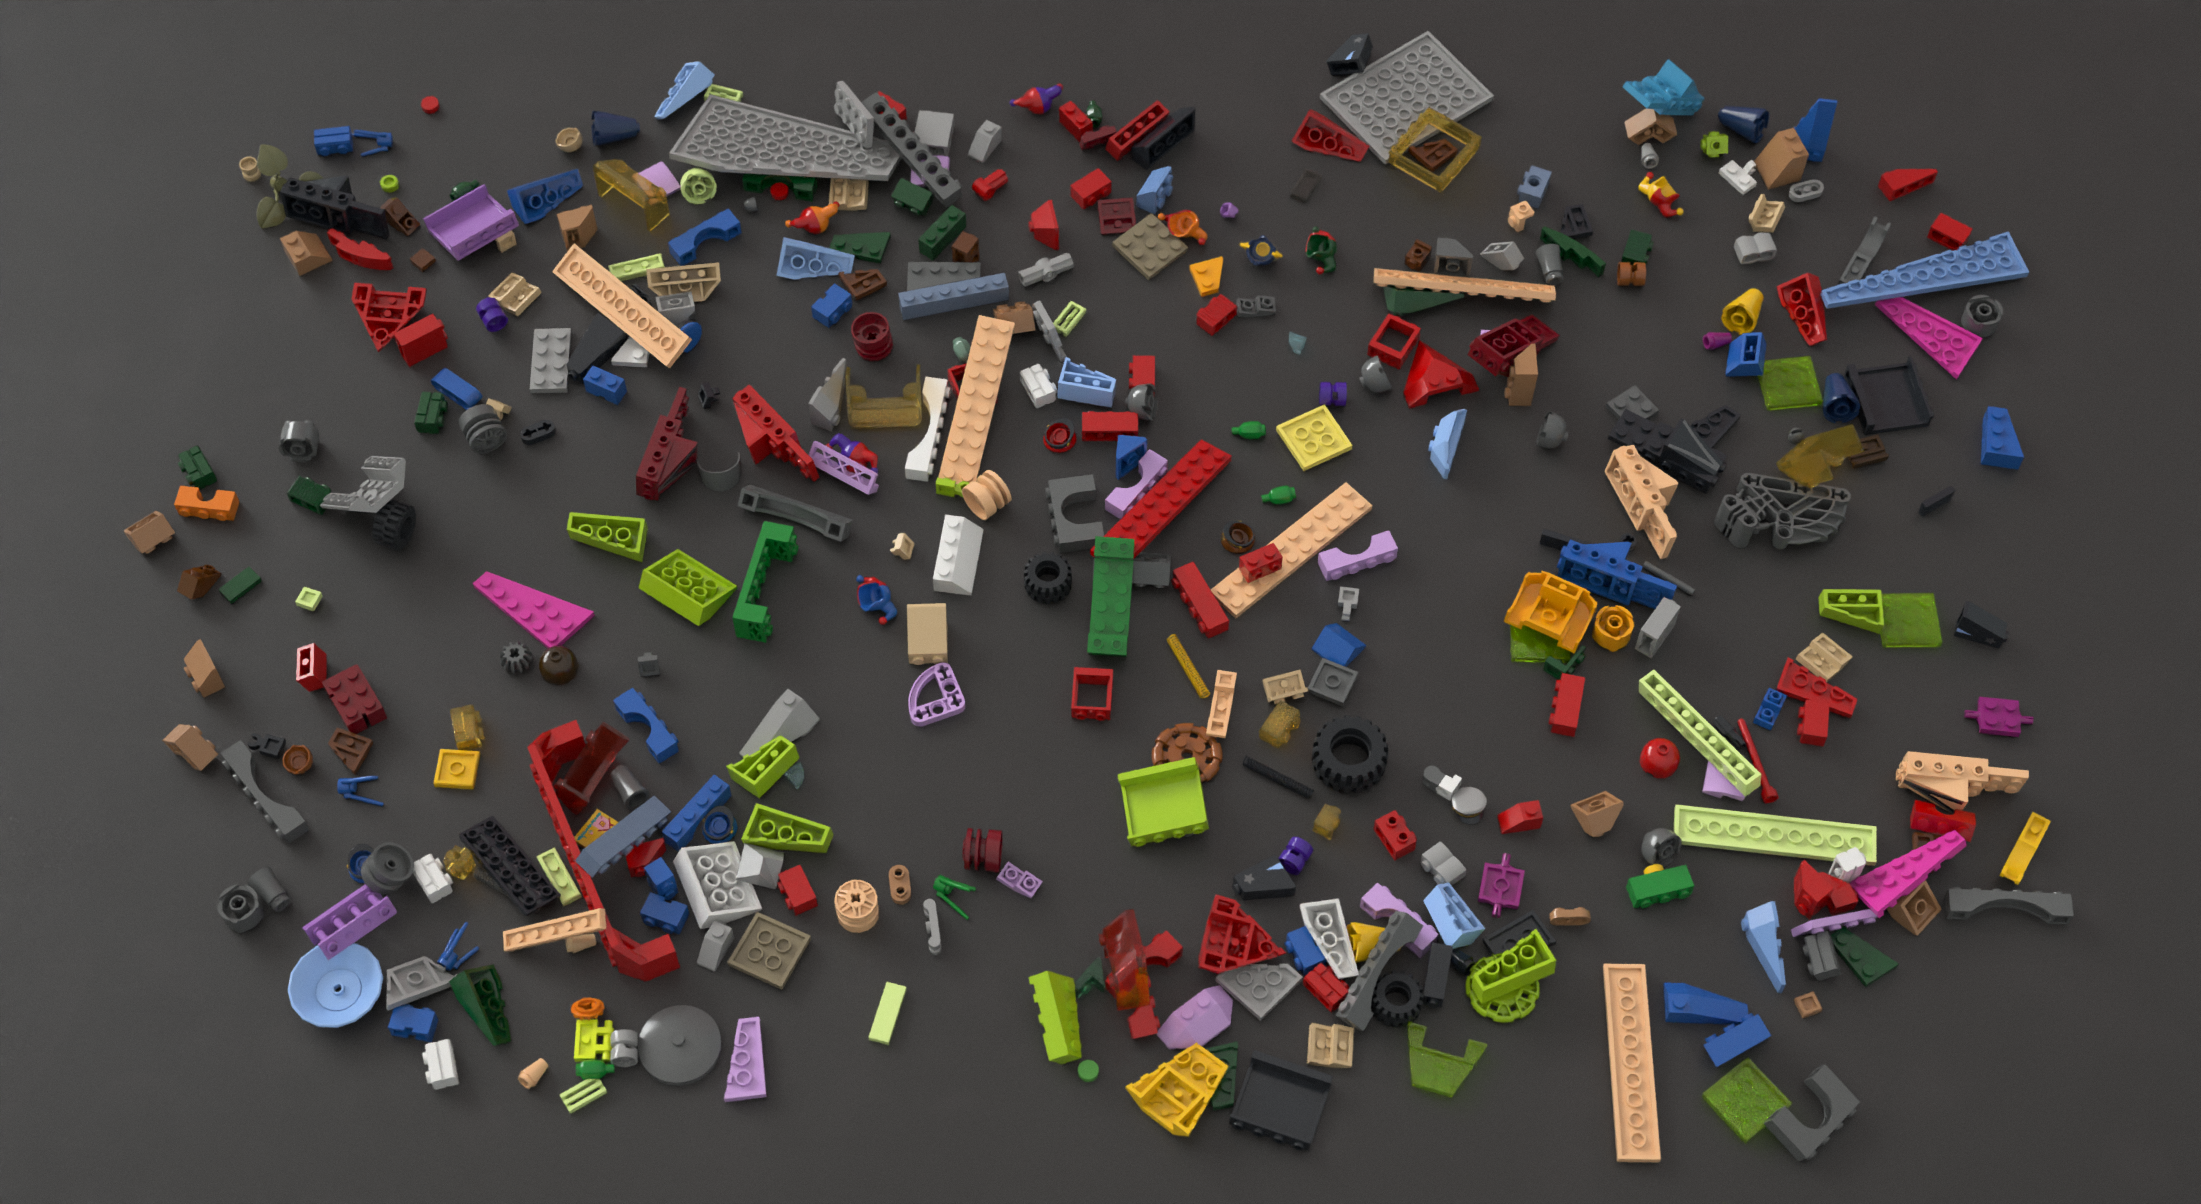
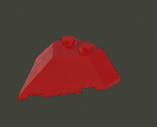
(386, 311)
(1435, 374)
(1233, 939)

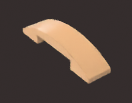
(1221, 704)

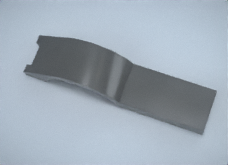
(1866, 252)

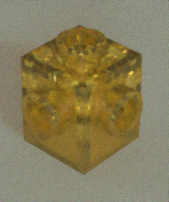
(459, 862)

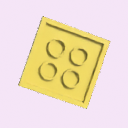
(1314, 437)

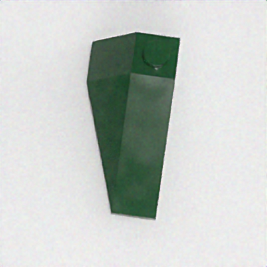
(1410, 300)
(481, 998)

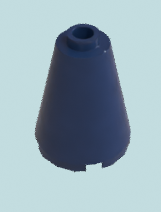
(1745, 121)
(612, 128)
(1839, 400)

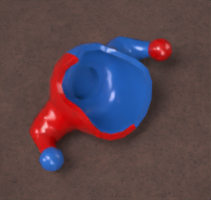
(874, 596)

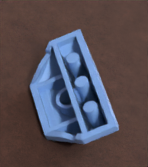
(1446, 441)

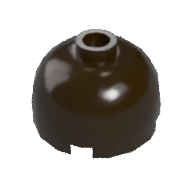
(558, 665)

